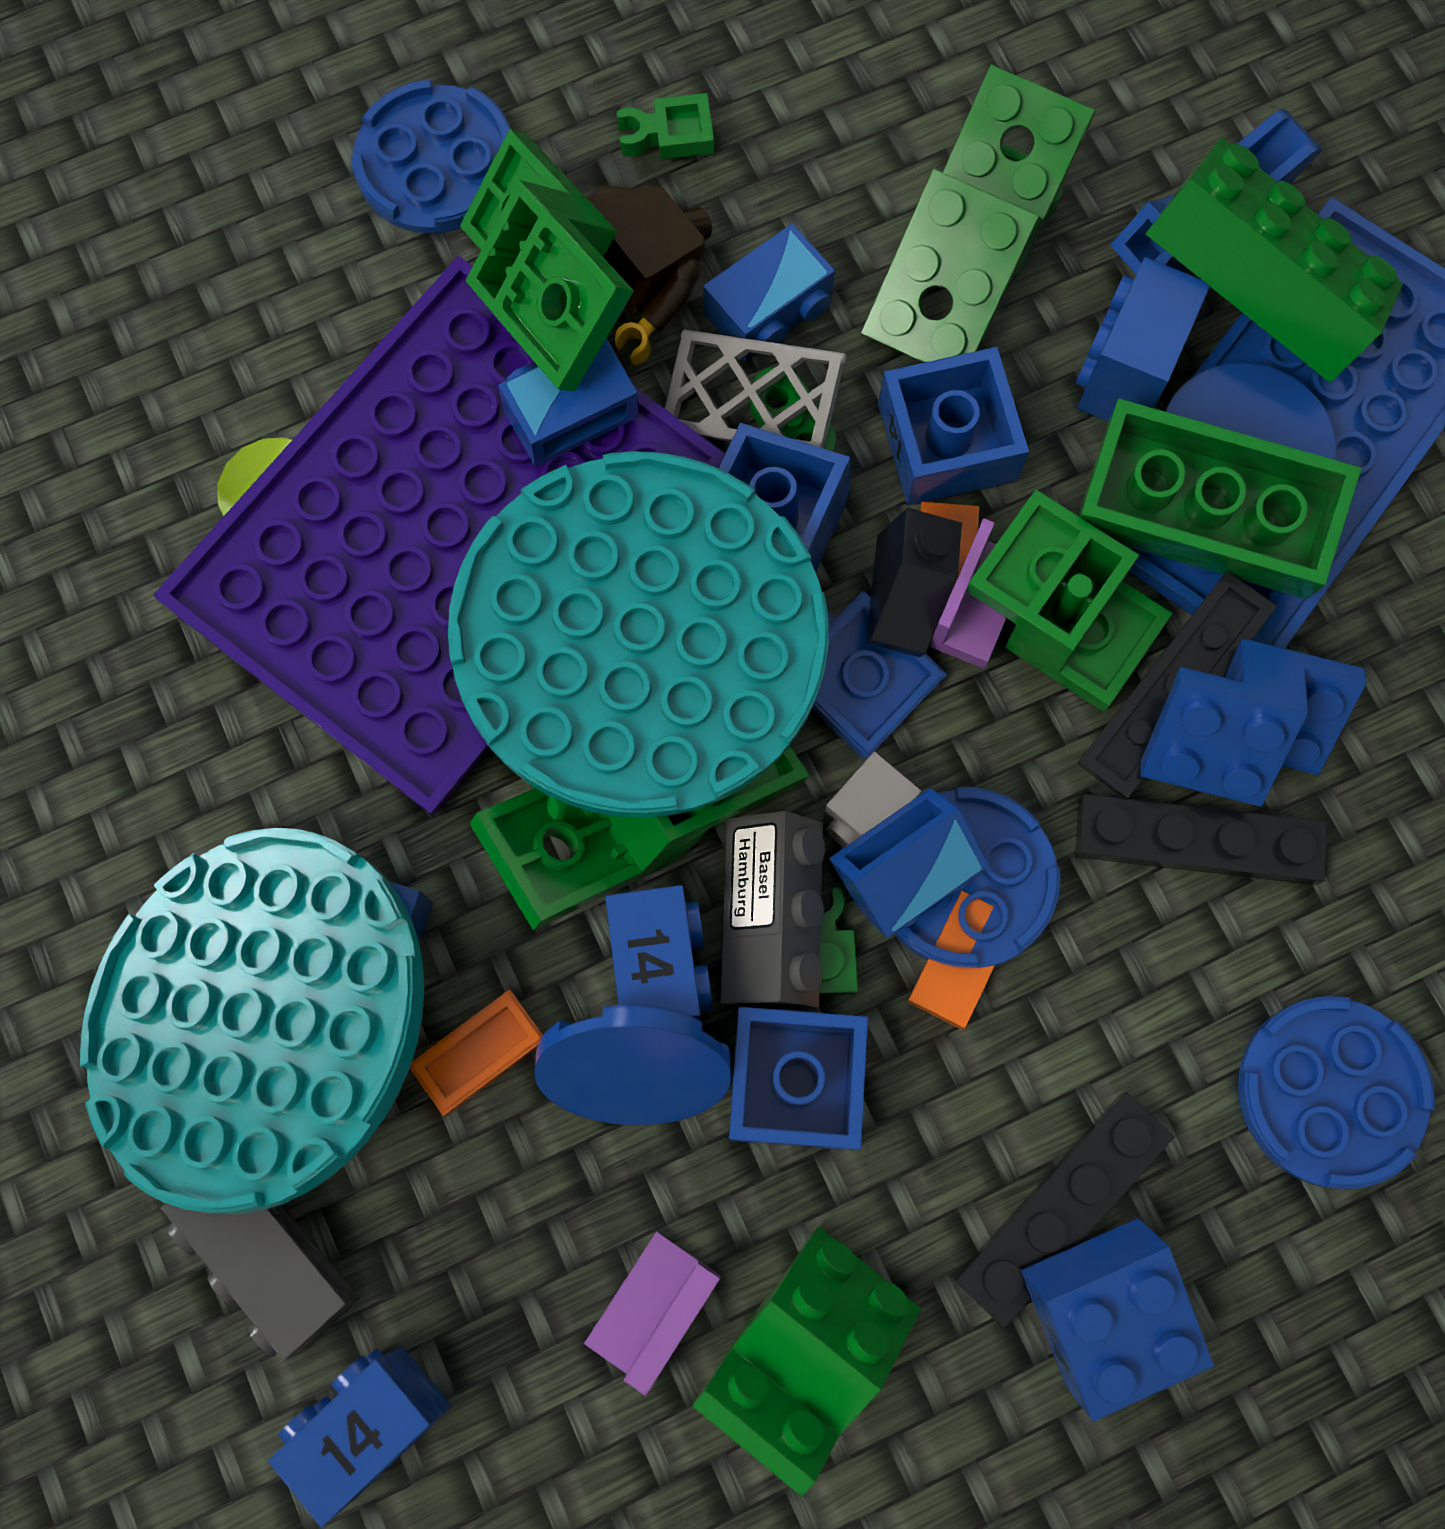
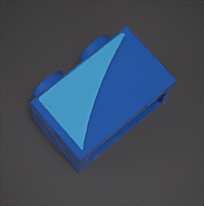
(770, 290)
(562, 420)
(909, 862)

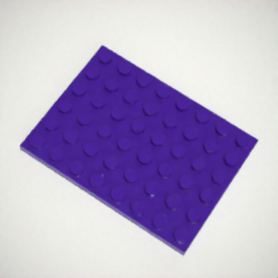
(352, 539)

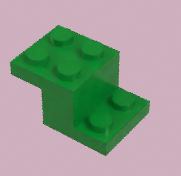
(1069, 600)
(808, 1360)

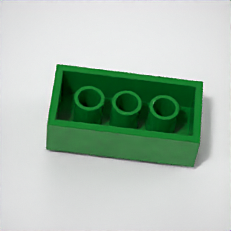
(1277, 259)
(1219, 499)

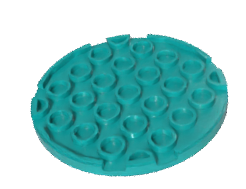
(638, 634)
(252, 1022)

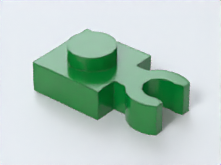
(677, 126)
(837, 952)

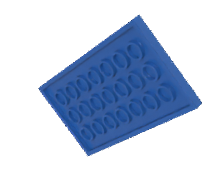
(1381, 409)

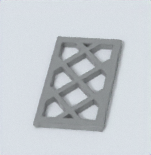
(733, 350)

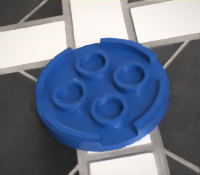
(427, 154)
(1258, 404)
(1018, 883)
(633, 1066)
(1335, 1093)

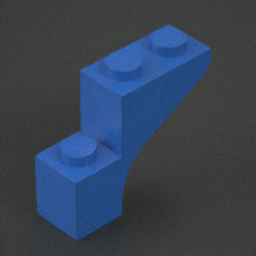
(1282, 153)

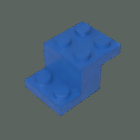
(1241, 728)

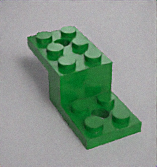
(978, 218)
(544, 261)
(603, 848)

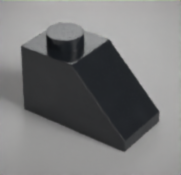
(912, 580)

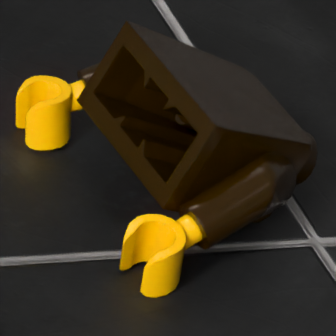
(654, 254)

